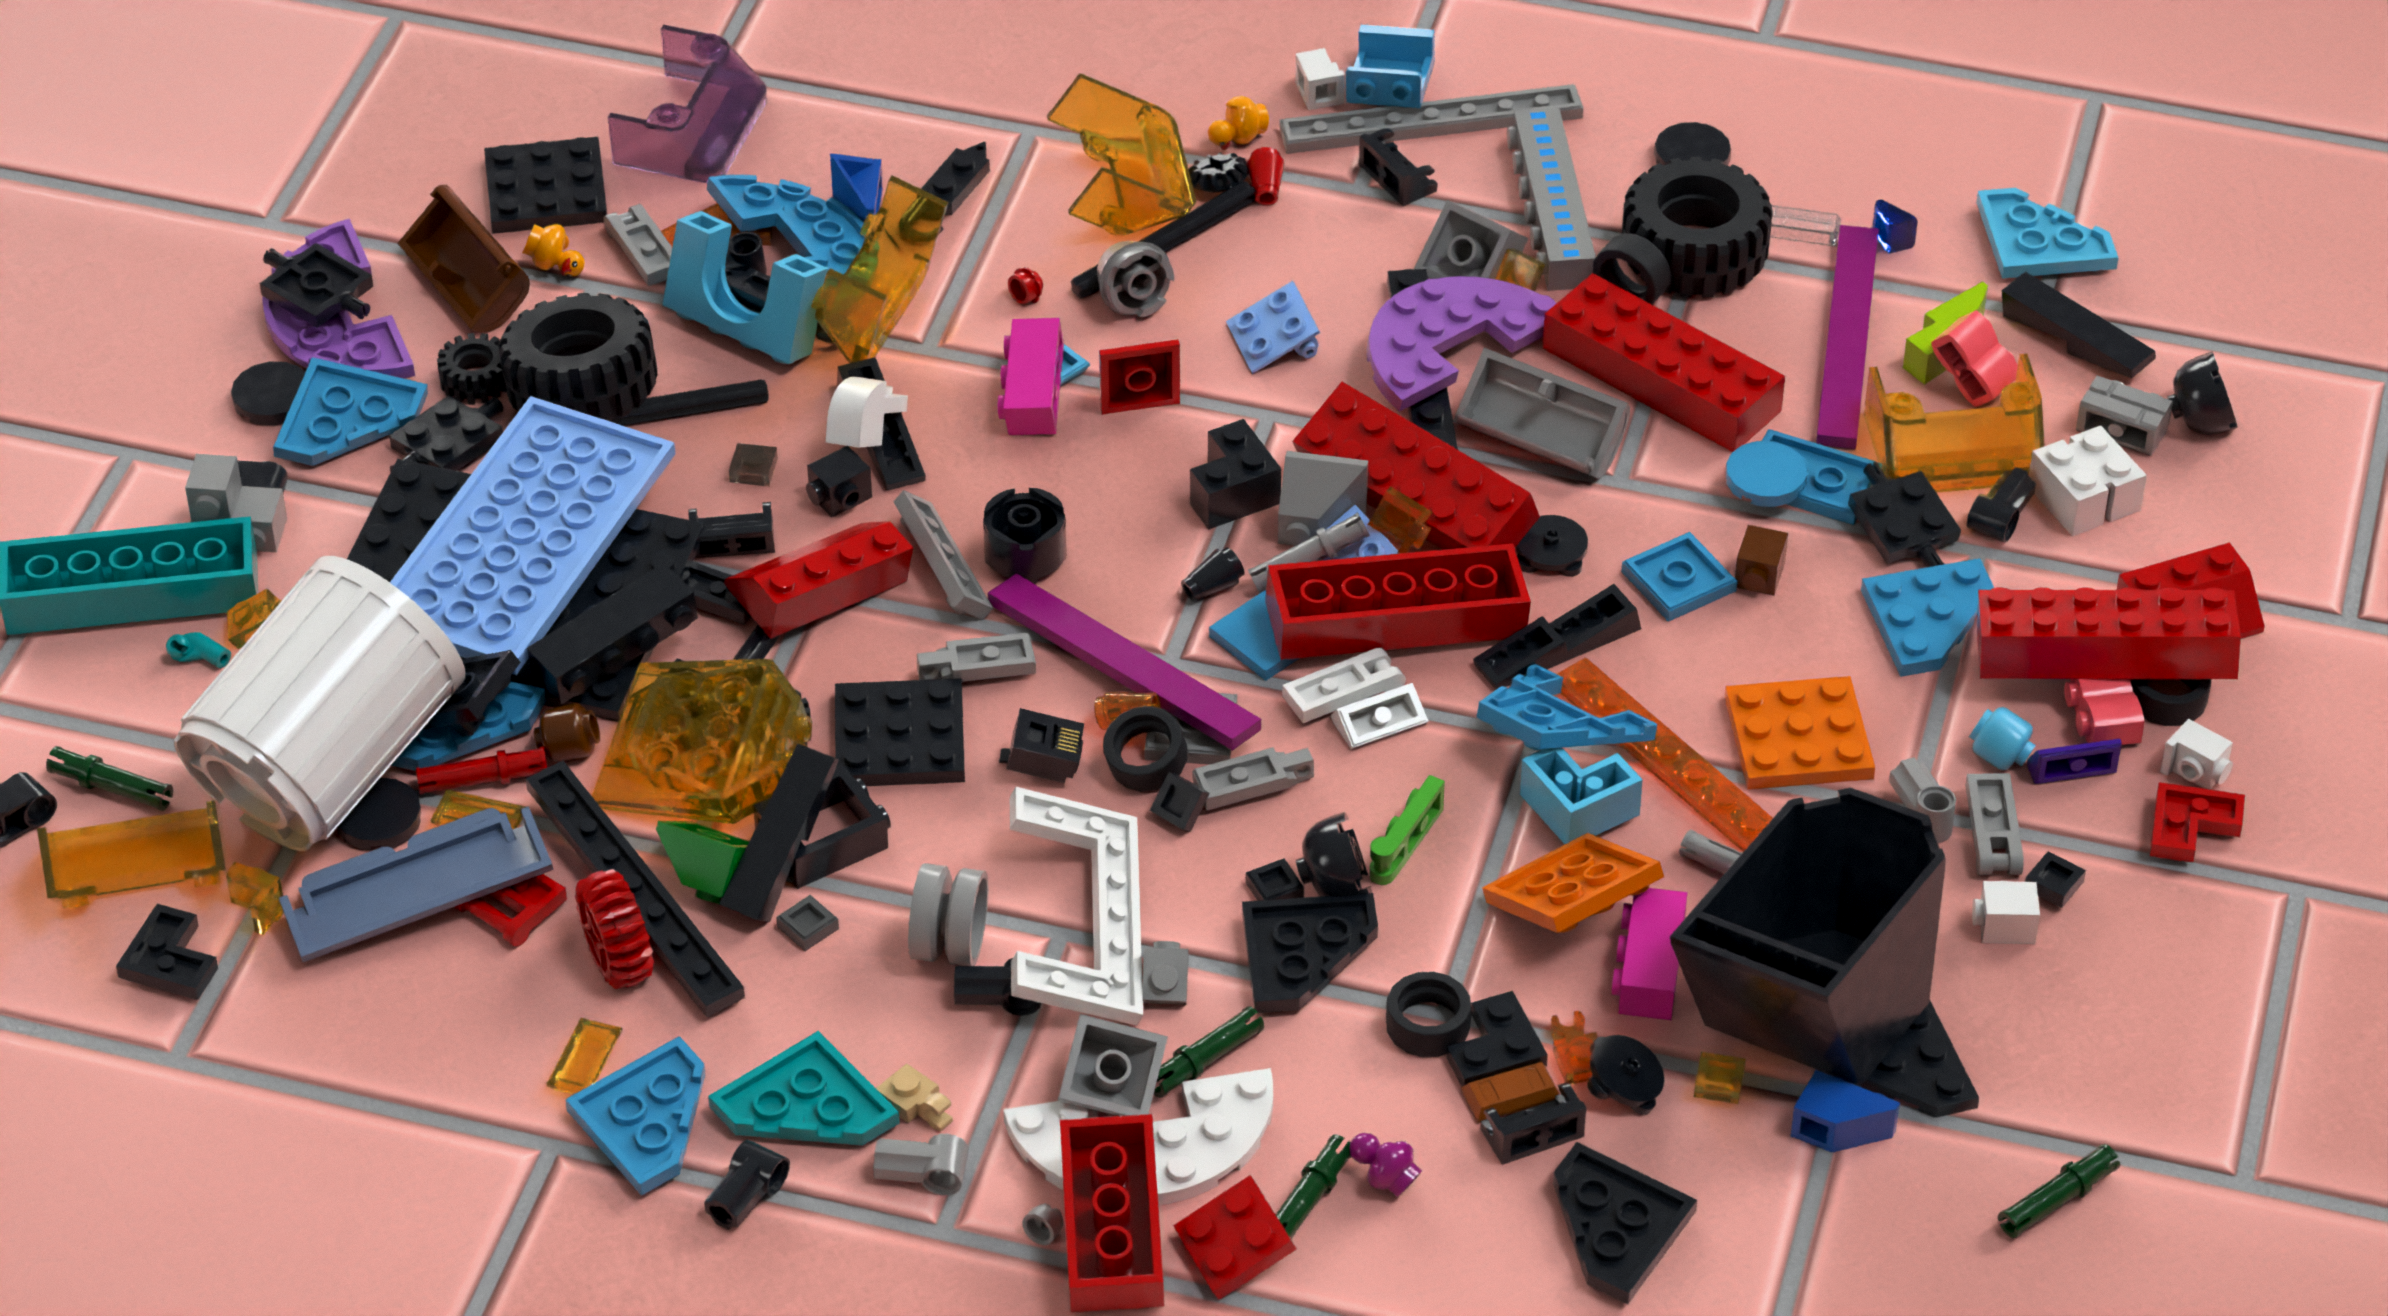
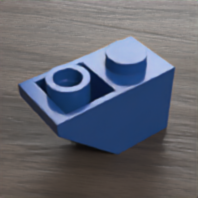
(1842, 1114)

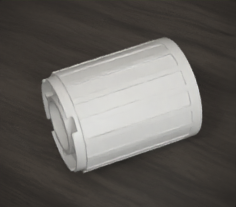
(319, 703)

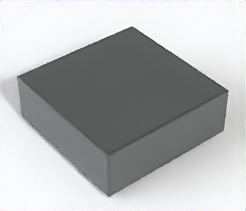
(807, 923)

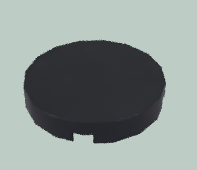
(1692, 140)
(266, 391)
(383, 816)

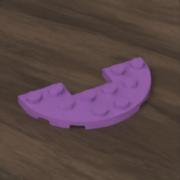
(1439, 315)
(365, 345)

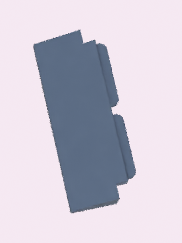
(400, 887)

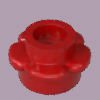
(1025, 285)

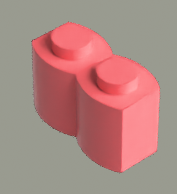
(1975, 358)
(2105, 709)

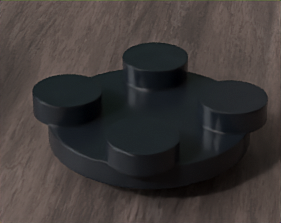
(1553, 545)
(1625, 1072)

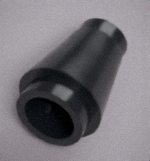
(1214, 574)

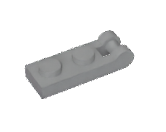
(641, 242)
(1994, 823)

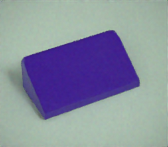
(2074, 761)

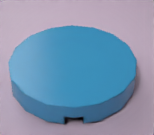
(1766, 473)

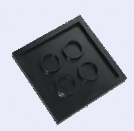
(545, 184)
(901, 731)

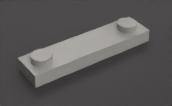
(943, 555)

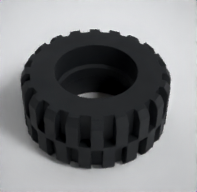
(1705, 196)
(580, 355)

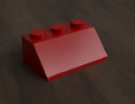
(2201, 570)

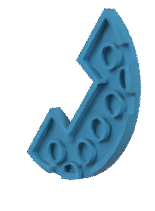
(814, 227)

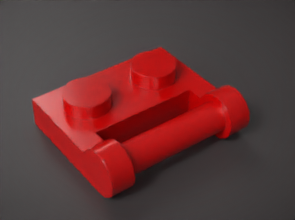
(531, 898)

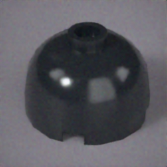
(2202, 397)
(1332, 859)

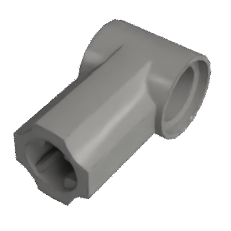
(1923, 794)
(934, 1164)

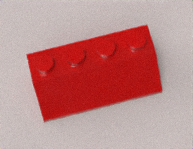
(823, 576)

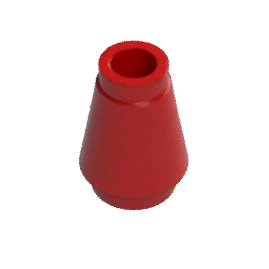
(1266, 173)

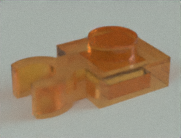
(1572, 1048)

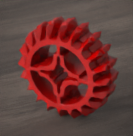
(614, 928)

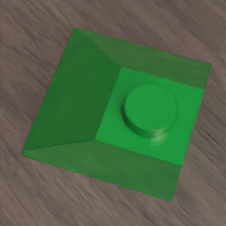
(702, 856)

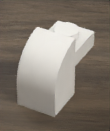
(859, 410)

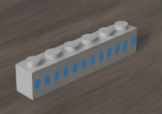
(1552, 197)

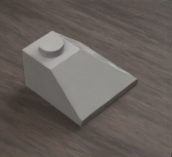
(1466, 245)
(1317, 493)
(1112, 1067)

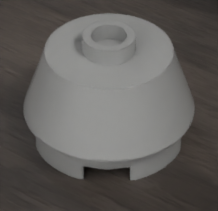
(1134, 277)

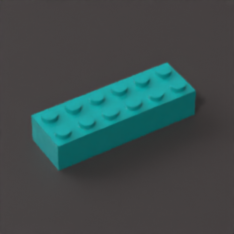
(127, 575)

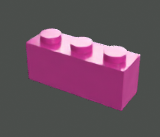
(1032, 376)
(1649, 961)

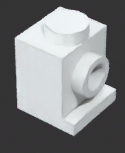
(1319, 79)
(2197, 755)

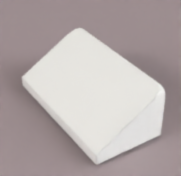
(1379, 716)

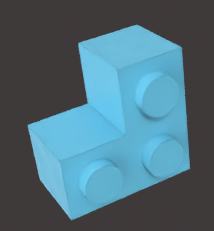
(1580, 799)

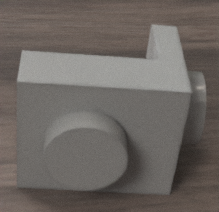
(1165, 973)

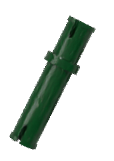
(93, 773)
(1190, 1061)
(1316, 1179)
(2072, 1181)

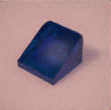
(1895, 227)

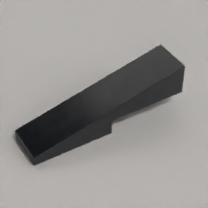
(2086, 333)
(897, 457)
(1578, 631)
(785, 822)

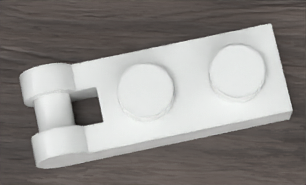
(1342, 684)

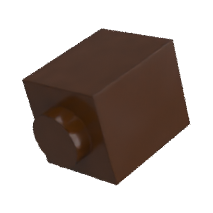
(1761, 559)

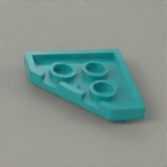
(805, 1096)

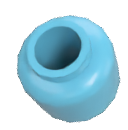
(2002, 738)

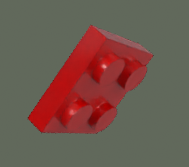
(1234, 1237)

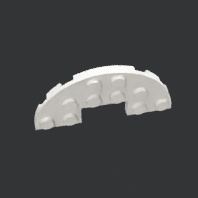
(1190, 1152)

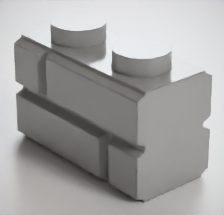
(2126, 413)

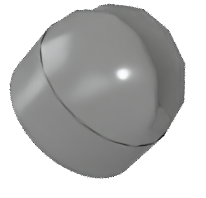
(1037, 1219)

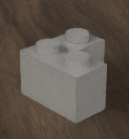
(217, 493)

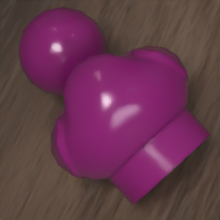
(1390, 1163)

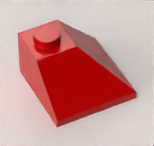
(1139, 376)

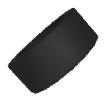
(1641, 255)
(2169, 709)
(1136, 722)
(1426, 988)

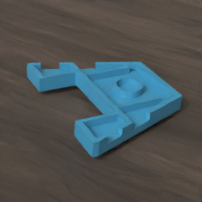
(1547, 722)

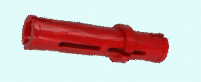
(481, 770)

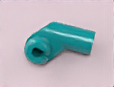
(197, 647)

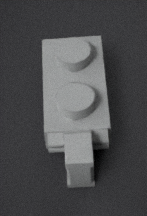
(979, 658)
(1252, 775)

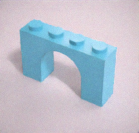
(701, 293)

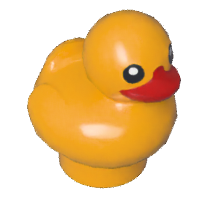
(1241, 123)
(546, 249)

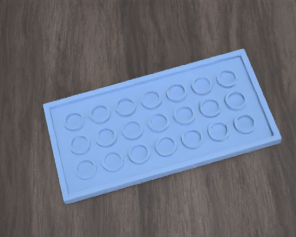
(530, 527)

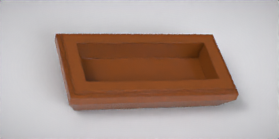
(1510, 1091)

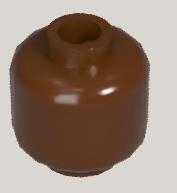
(567, 732)

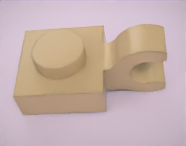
(916, 1096)

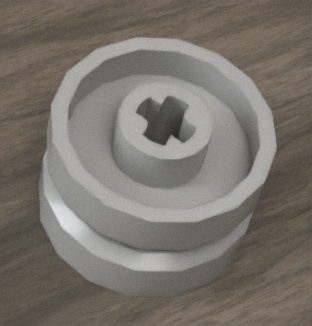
(948, 914)

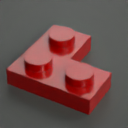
(2185, 811)

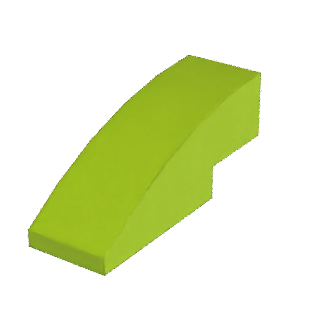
(1919, 354)

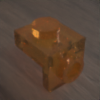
(1401, 520)

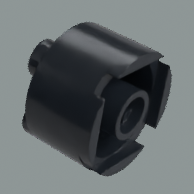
(1024, 533)

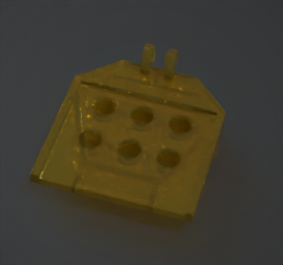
(702, 740)

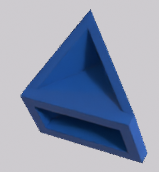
(857, 183)

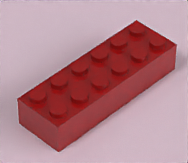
(1663, 362)
(1467, 498)
(1396, 601)
(2108, 634)

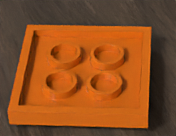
(1799, 732)
(1573, 883)

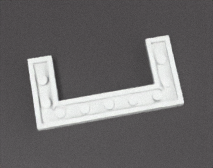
(1115, 983)

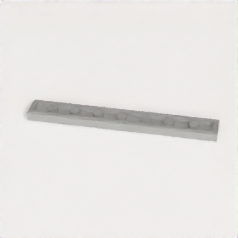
(1432, 119)

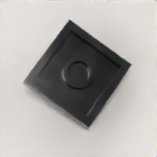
(483, 680)

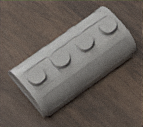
(1543, 413)

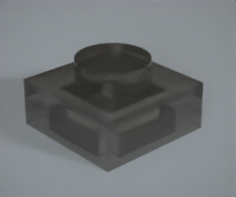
(753, 464)

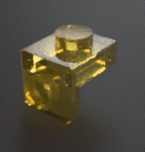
(249, 615)
(258, 892)

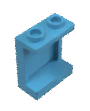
(1391, 66)

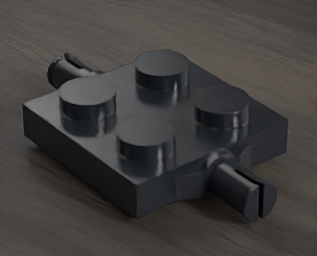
(316, 284)
(449, 434)
(1904, 516)

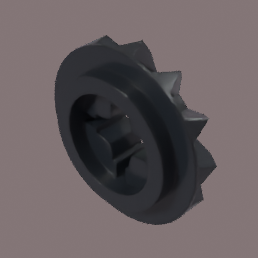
(1218, 172)

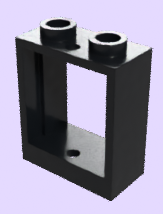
(843, 846)

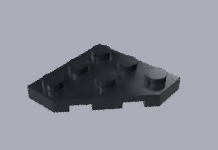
(1303, 945)
(1925, 1070)
(1618, 1219)

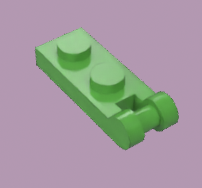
(1406, 831)

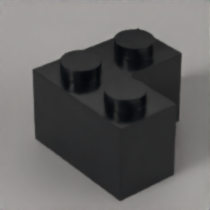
(1237, 478)

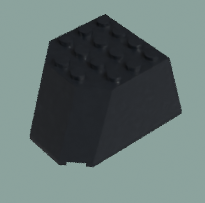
(1821, 934)

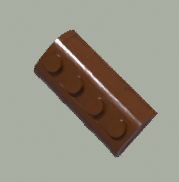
(465, 262)

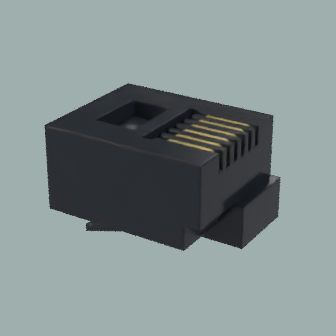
(1044, 746)

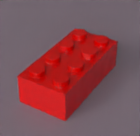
(1111, 1213)

